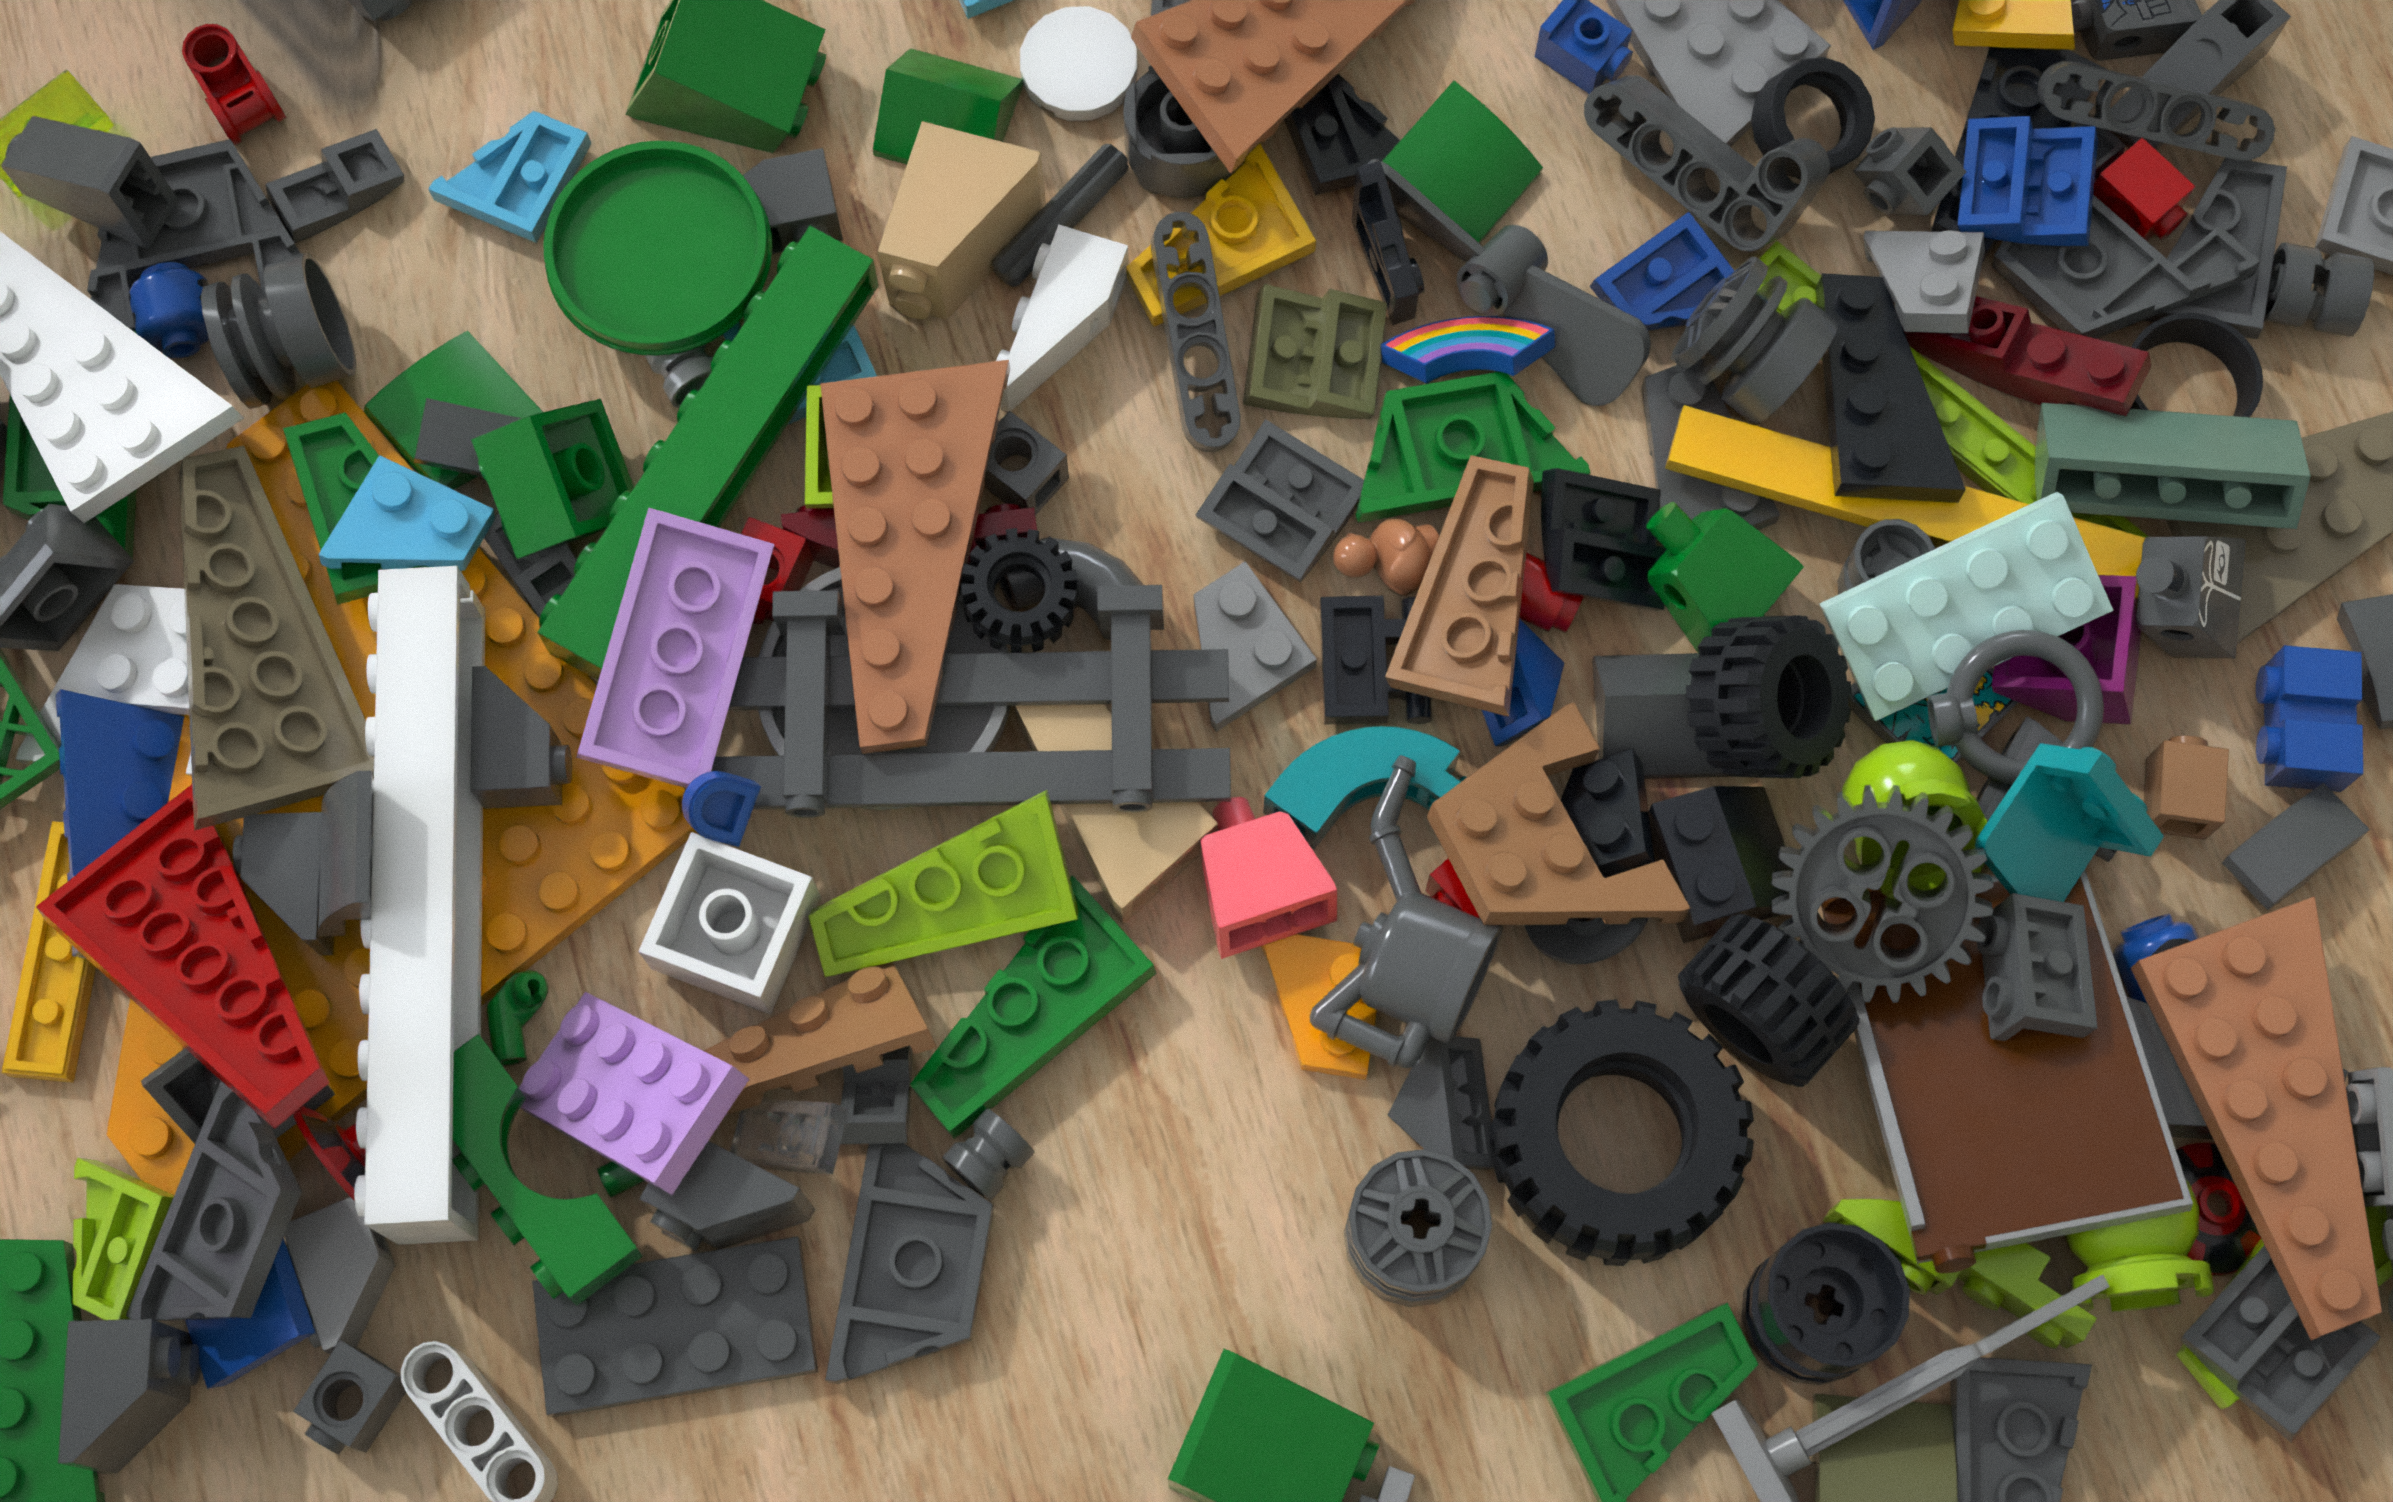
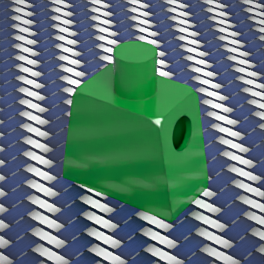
(1716, 569)

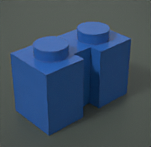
(2310, 718)

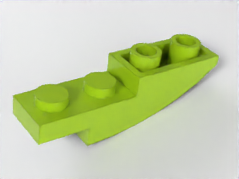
(1997, 1279)

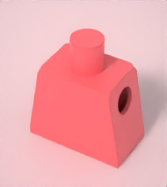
(1262, 879)

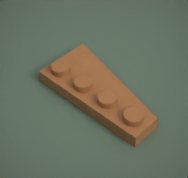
(1469, 603)
(826, 1032)

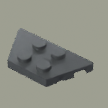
(221, 1221)
(908, 1265)

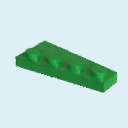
(1031, 1012)

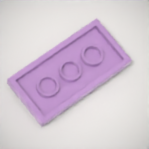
(675, 649)
(630, 1091)

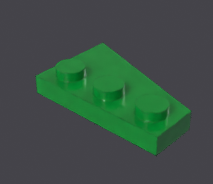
(330, 467)
(1648, 1399)

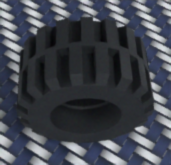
(1769, 697)
(1768, 1000)

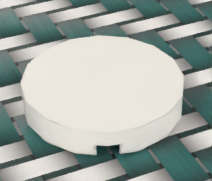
(1078, 63)

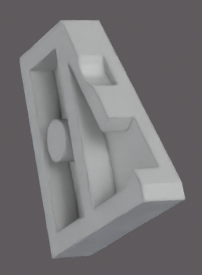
(1259, 638)

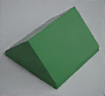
(943, 94)

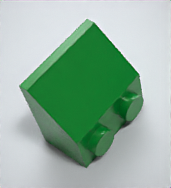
(553, 475)

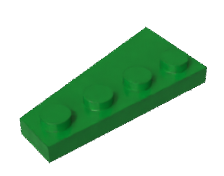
(33, 1343)

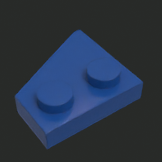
(1665, 276)

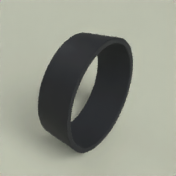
(2220, 340)

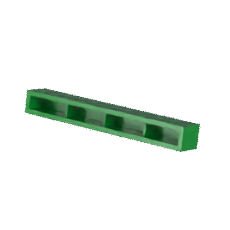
(719, 430)

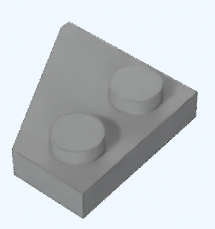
(1929, 276)

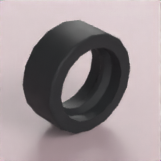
(1838, 84)

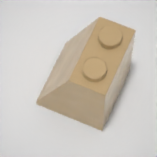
(954, 216)

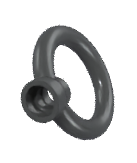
(1954, 714)

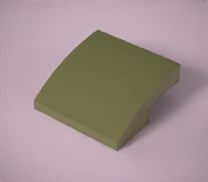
(1315, 353)
(1890, 1460)

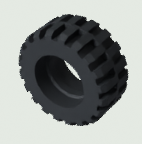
(1674, 1065)

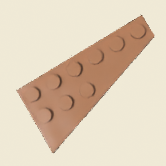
(1254, 61)

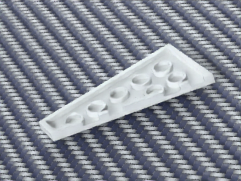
(93, 390)

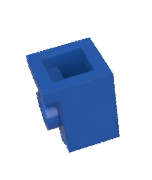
(1584, 44)

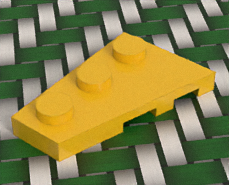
(1250, 234)

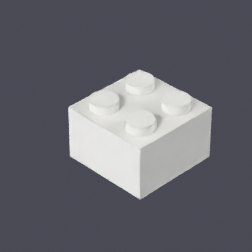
(730, 923)

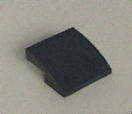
(1599, 538)

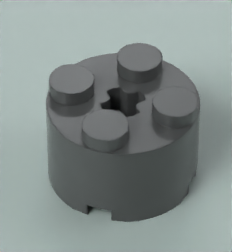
(1165, 143)

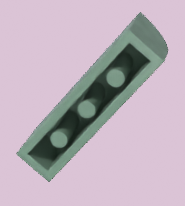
(2172, 465)

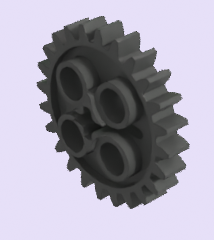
(1938, 915)

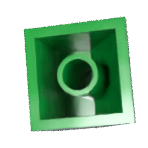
(729, 71)
(1269, 1441)

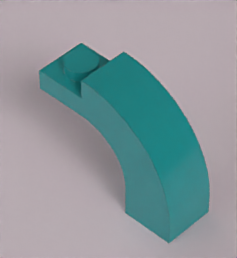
(1356, 768)

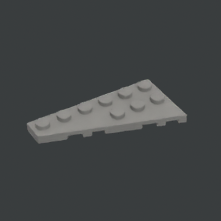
(1717, 53)

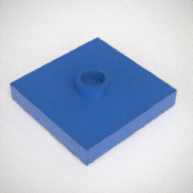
(241, 1344)

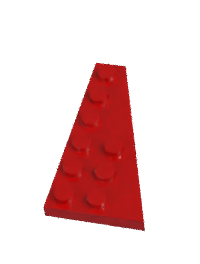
(186, 946)

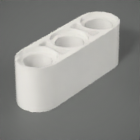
(456, 1404)

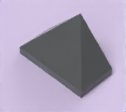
(1448, 1103)

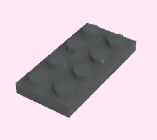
(678, 1328)

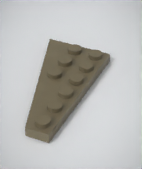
(2341, 519)
(263, 677)

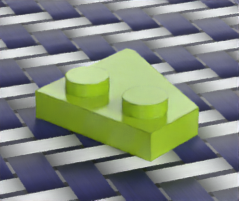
(114, 1237)

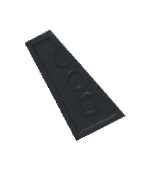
(2010, 90)

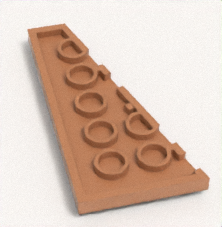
(906, 506)
(2265, 1067)

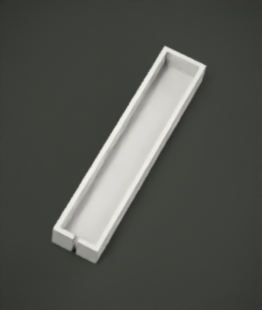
(423, 904)

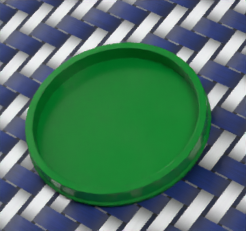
(656, 248)

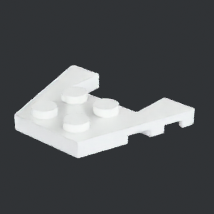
(127, 656)

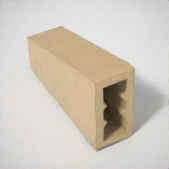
(1127, 851)

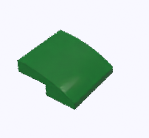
(1465, 161)
(452, 373)

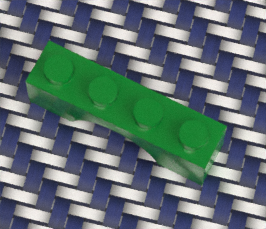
(574, 1238)

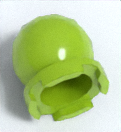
(1915, 770)
(2143, 1261)

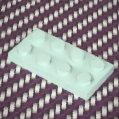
(1926, 615)

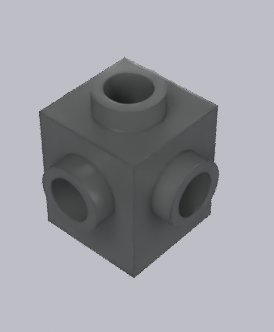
(1908, 170)

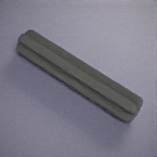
(1065, 208)

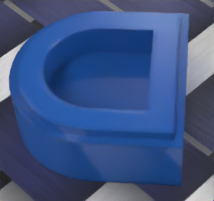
(720, 805)

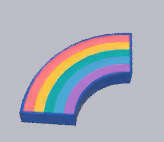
(1468, 344)

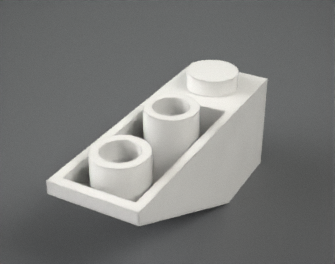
(1069, 307)

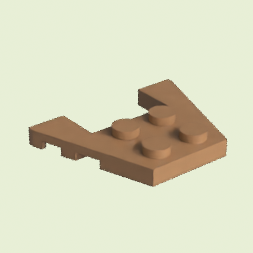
(1522, 849)

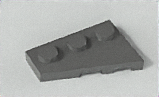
(1663, 400)

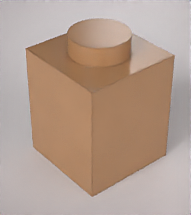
(2187, 787)

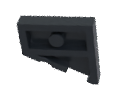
(1383, 243)

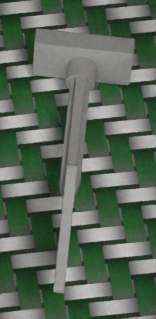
(1773, 1459)

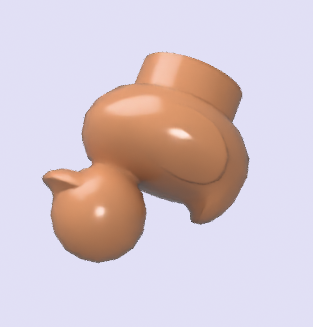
(1394, 550)

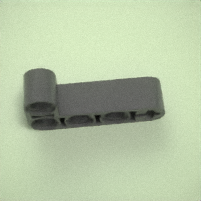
(1617, 116)

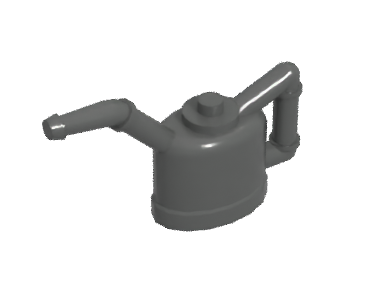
(1416, 961)

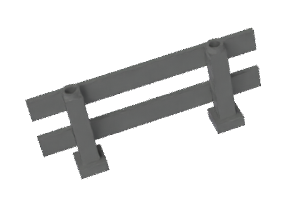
(1126, 677)

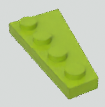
(965, 891)

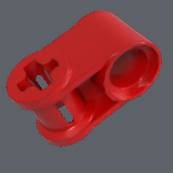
(233, 88)

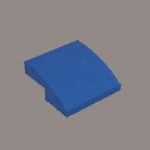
(2028, 182)

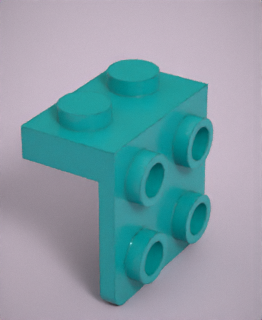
(2059, 817)

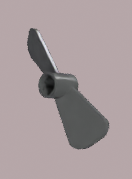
(1595, 342)

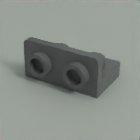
(2037, 968)

